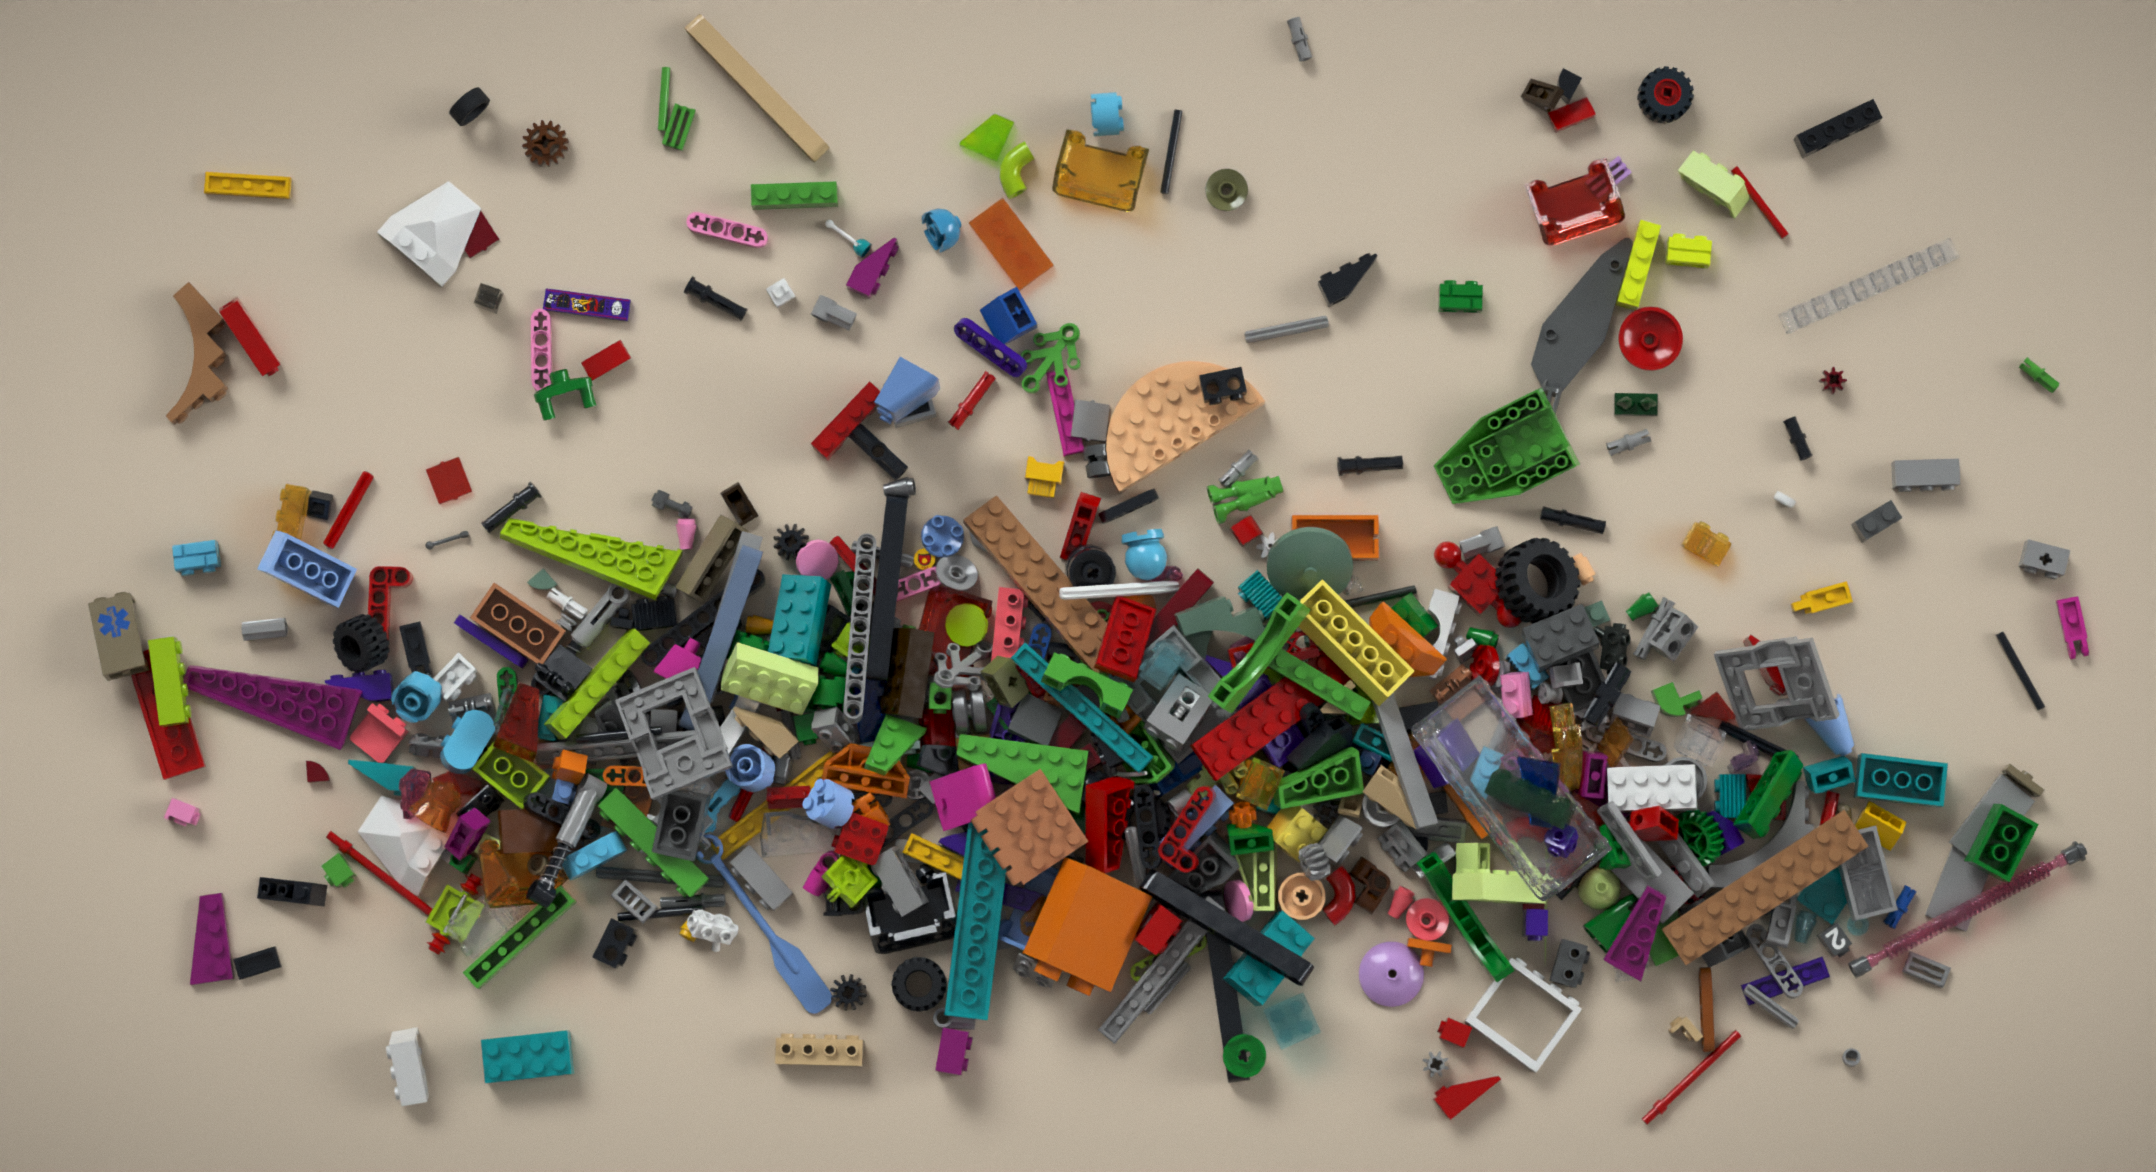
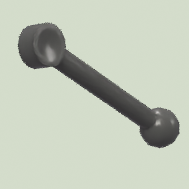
(429, 545)

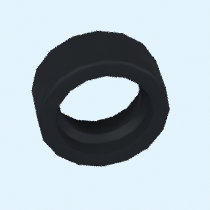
(469, 106)

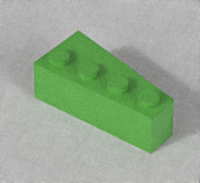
(1322, 781)

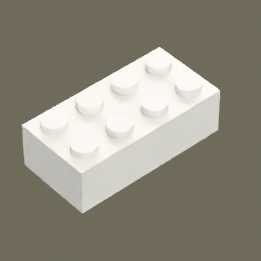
(1650, 786)

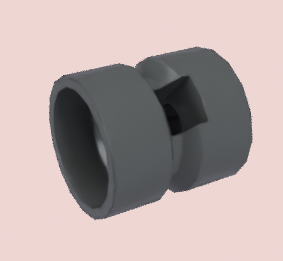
(1097, 461)

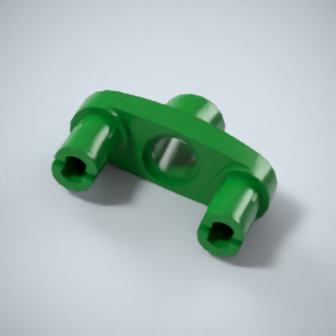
(561, 384)

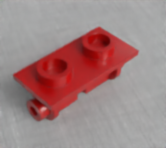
(787, 797)

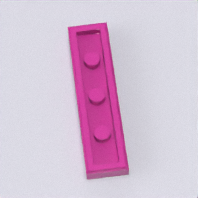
(1063, 409)

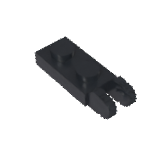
(415, 647)

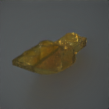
(1568, 744)

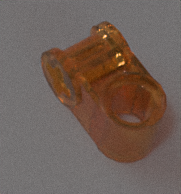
(1032, 915)

